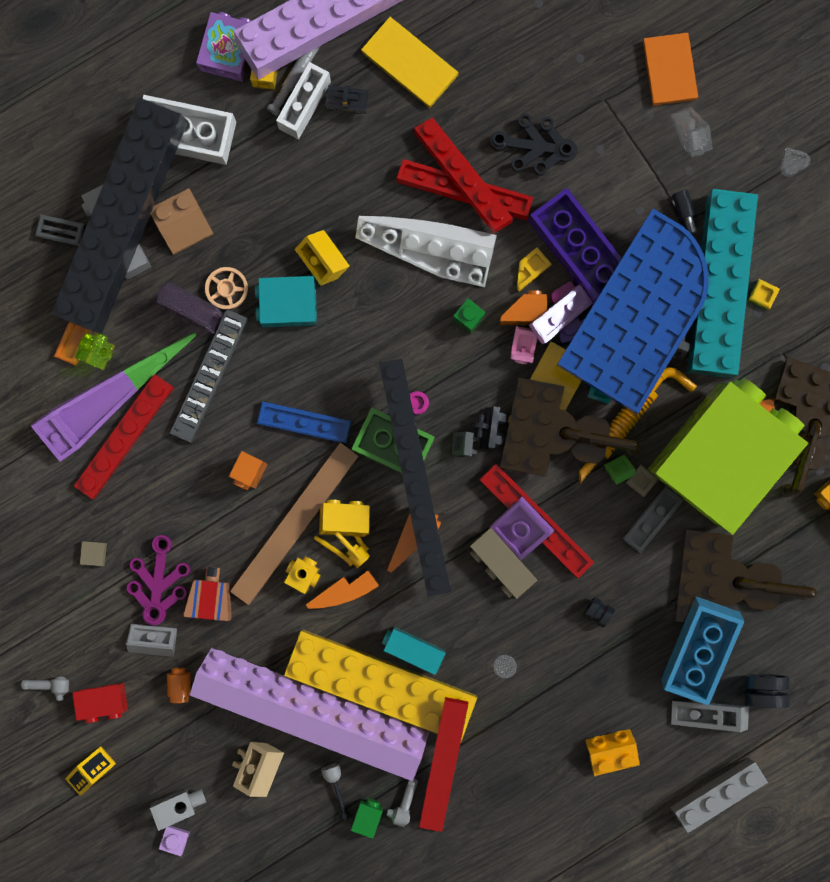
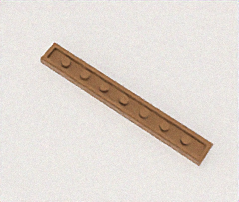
(294, 524)

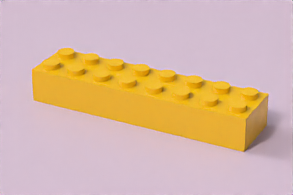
(373, 682)

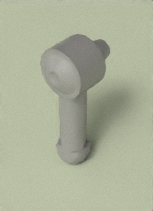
(58, 686)
(400, 815)

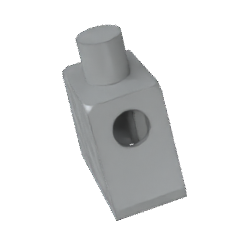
(165, 810)

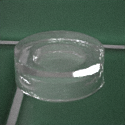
(505, 666)

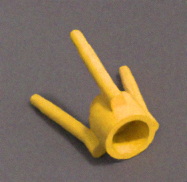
(356, 554)

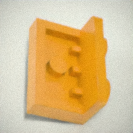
(612, 752)

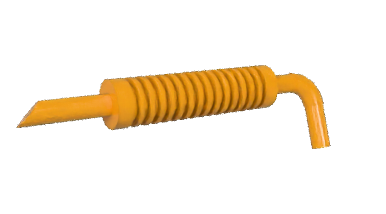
(627, 418)

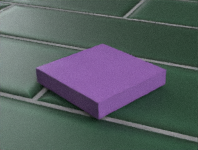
(521, 528)

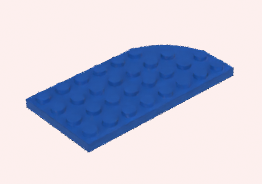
(640, 314)

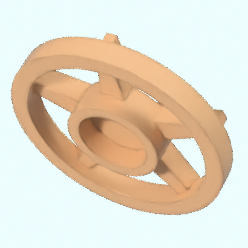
(226, 288)

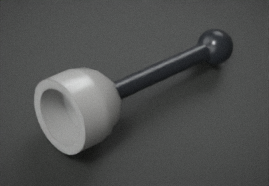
(332, 774)

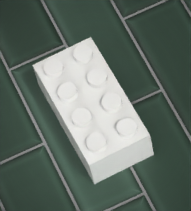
(207, 131)

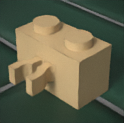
(257, 769)

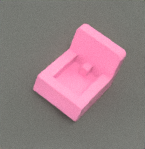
(523, 345)

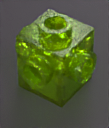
(95, 350)

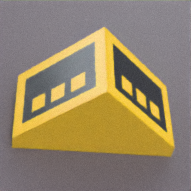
(90, 771)

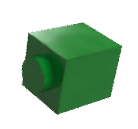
(469, 316)
(367, 817)

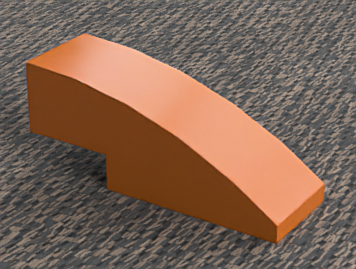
(344, 592)

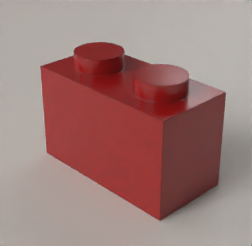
(99, 702)

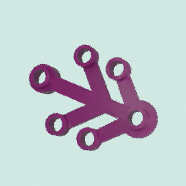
(157, 584)

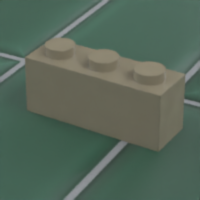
(502, 564)

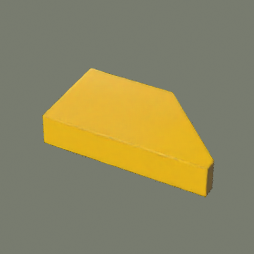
(531, 267)

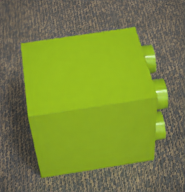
(729, 453)

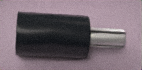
(685, 209)

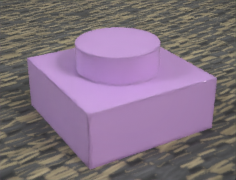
(174, 840)

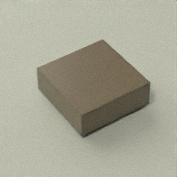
(642, 481)
(93, 553)

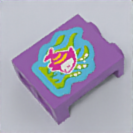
(218, 49)

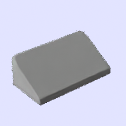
(151, 640)

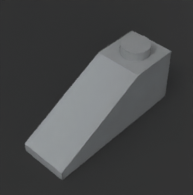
(715, 716)

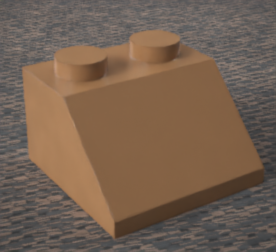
(181, 221)

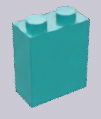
(286, 301)
(413, 650)

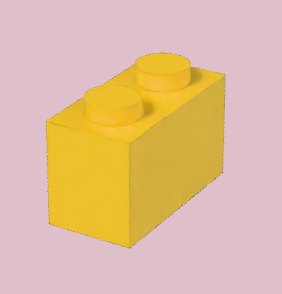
(322, 257)
(346, 519)

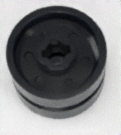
(766, 690)

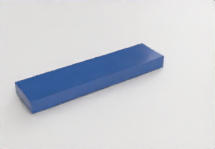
(304, 422)

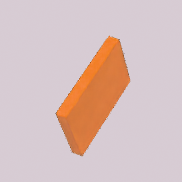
(670, 69)

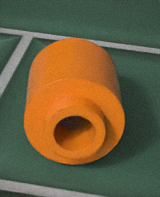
(178, 685)

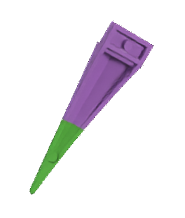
(77, 419)

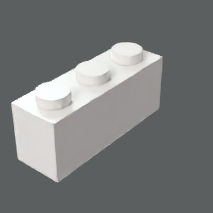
(303, 100)

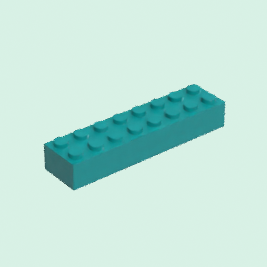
(728, 252)

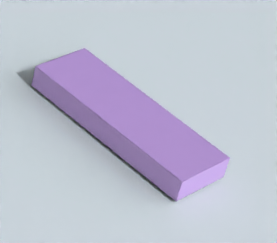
(561, 314)

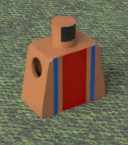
(209, 598)

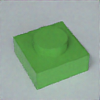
(620, 469)

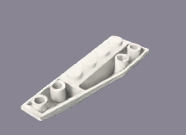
(433, 246)

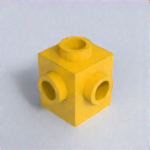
(294, 578)

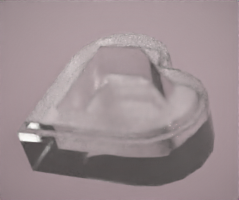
(794, 161)

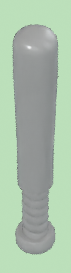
(291, 81)

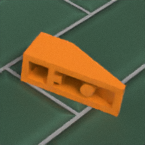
(406, 544)

